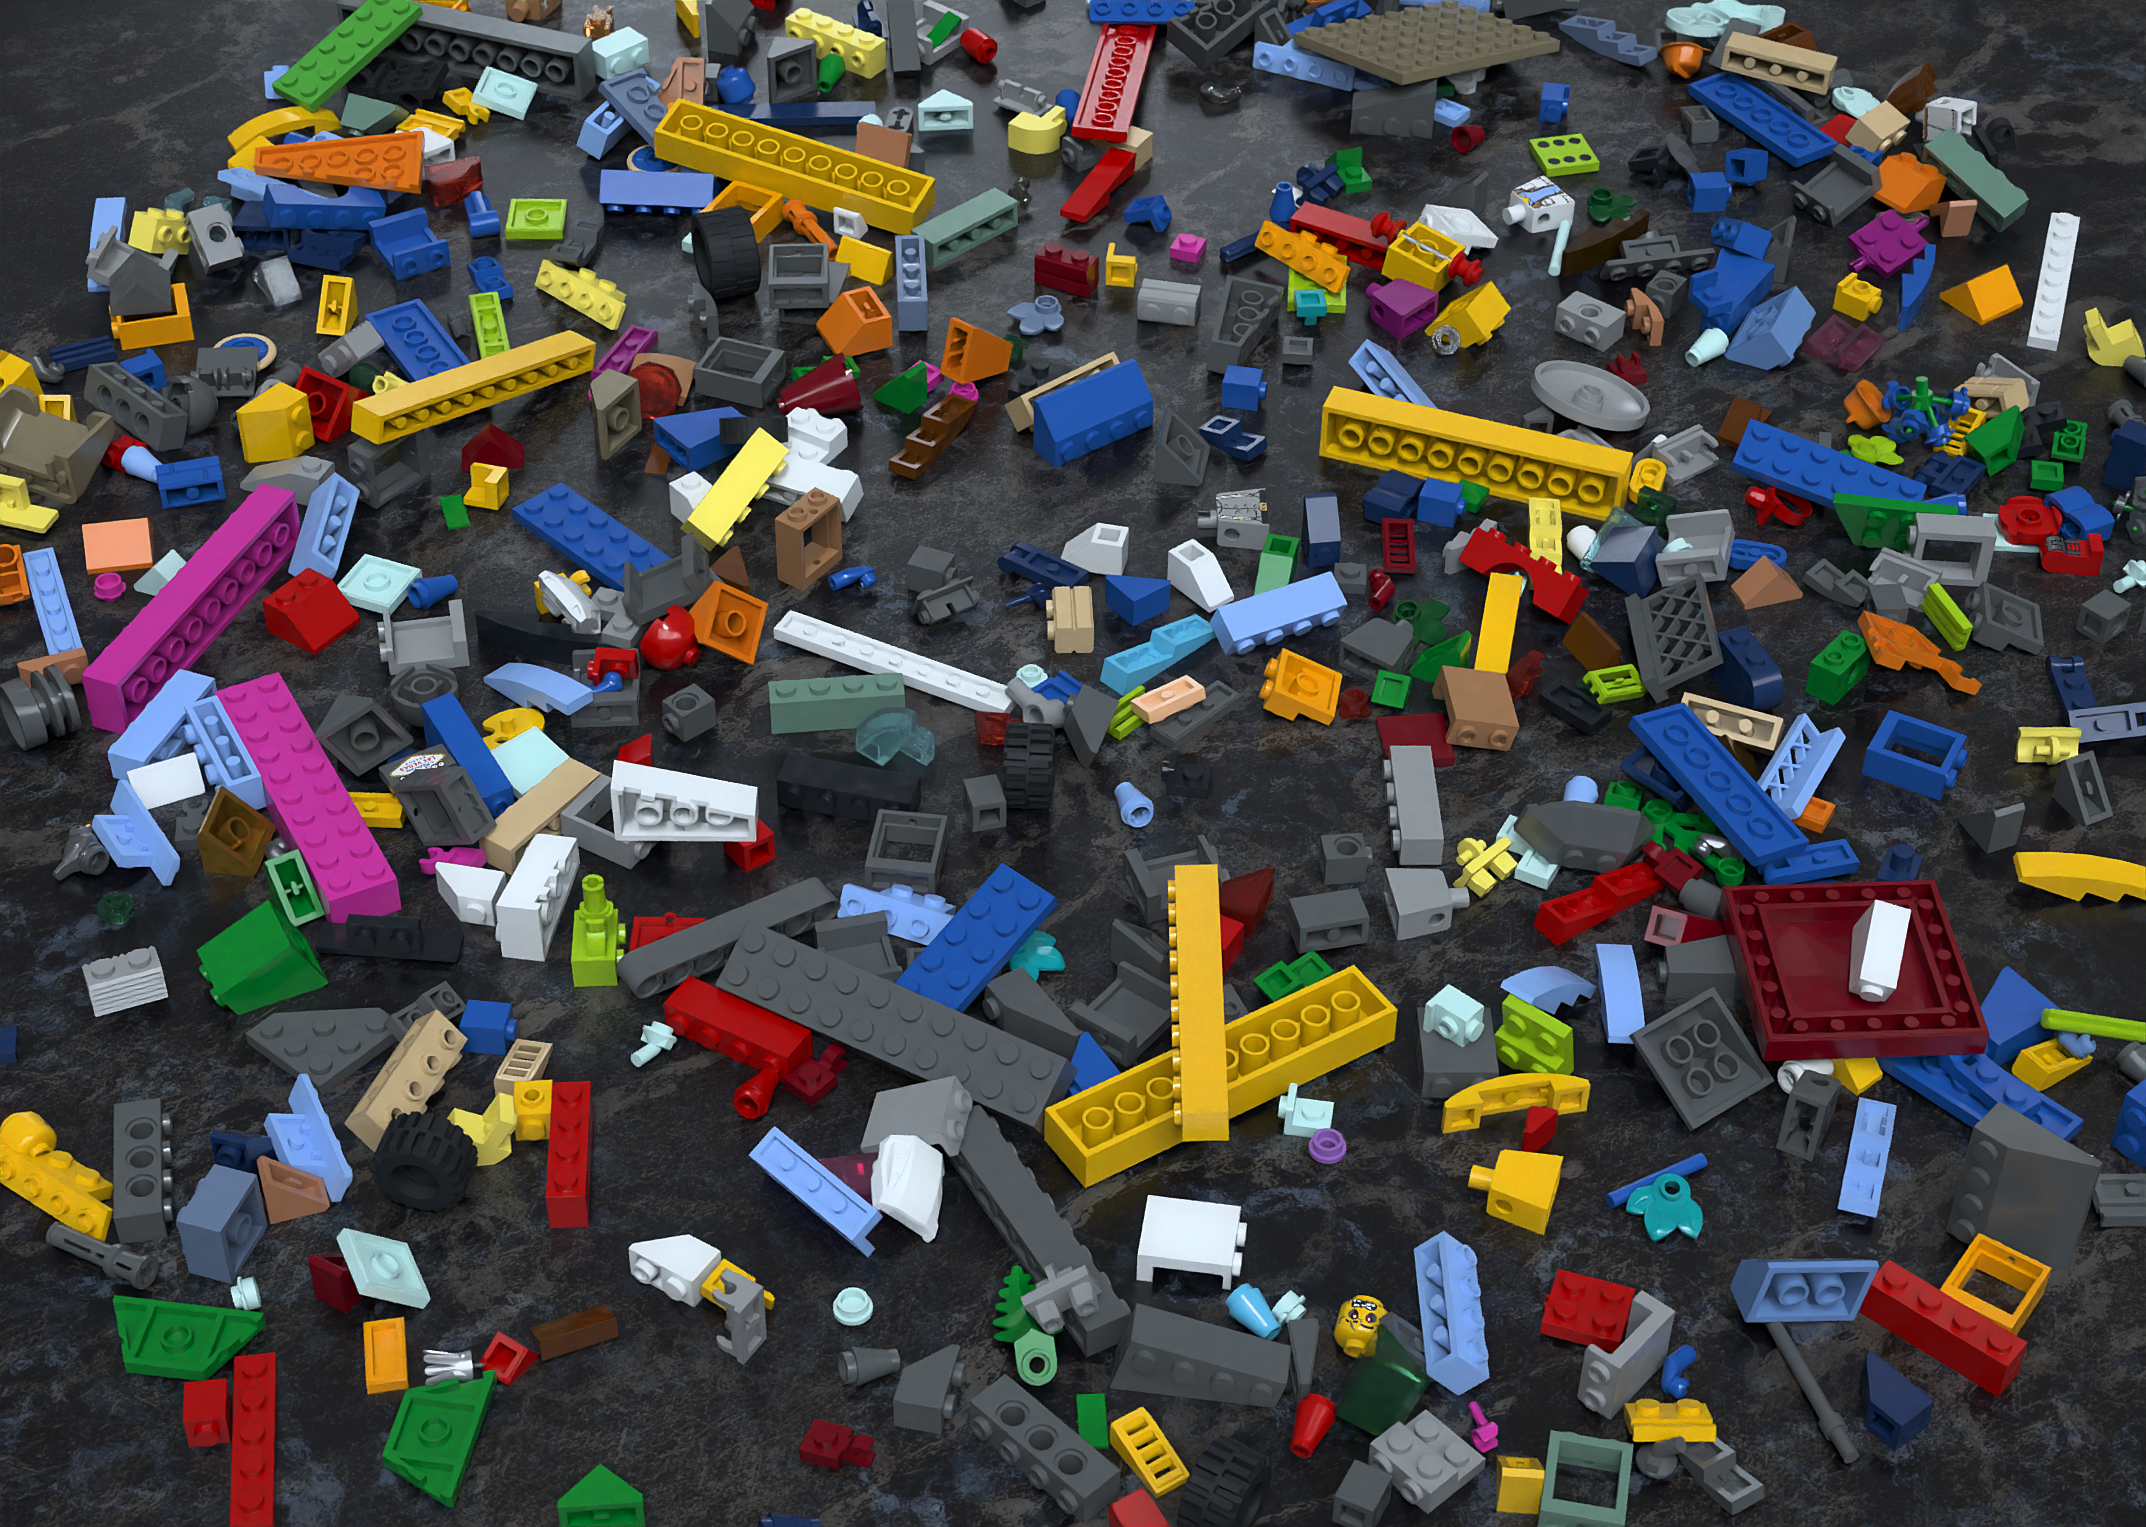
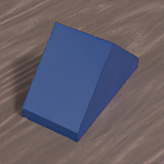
(1137, 597)

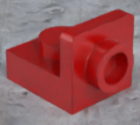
(116, 449)
(613, 660)

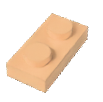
(1168, 699)

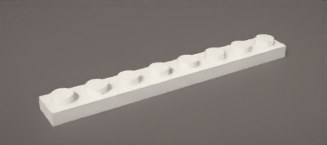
(2053, 281)
(883, 658)

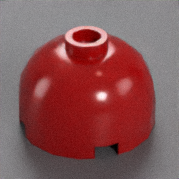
(671, 642)

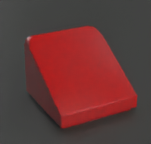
(638, 751)
(1539, 1128)
(507, 1358)

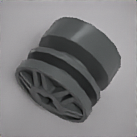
(46, 704)

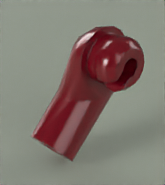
(1382, 588)

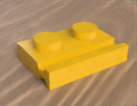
(441, 124)
(1657, 1421)

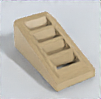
(523, 1049)

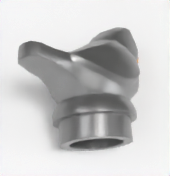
(82, 854)

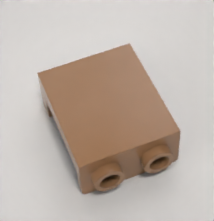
(1477, 707)

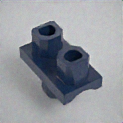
(1316, 182)

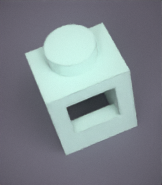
(1454, 1016)

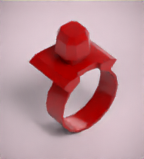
(1767, 503)

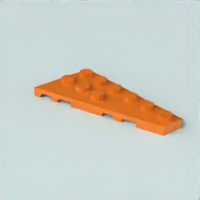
(367, 161)

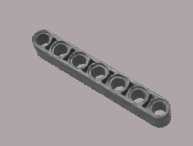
(711, 942)

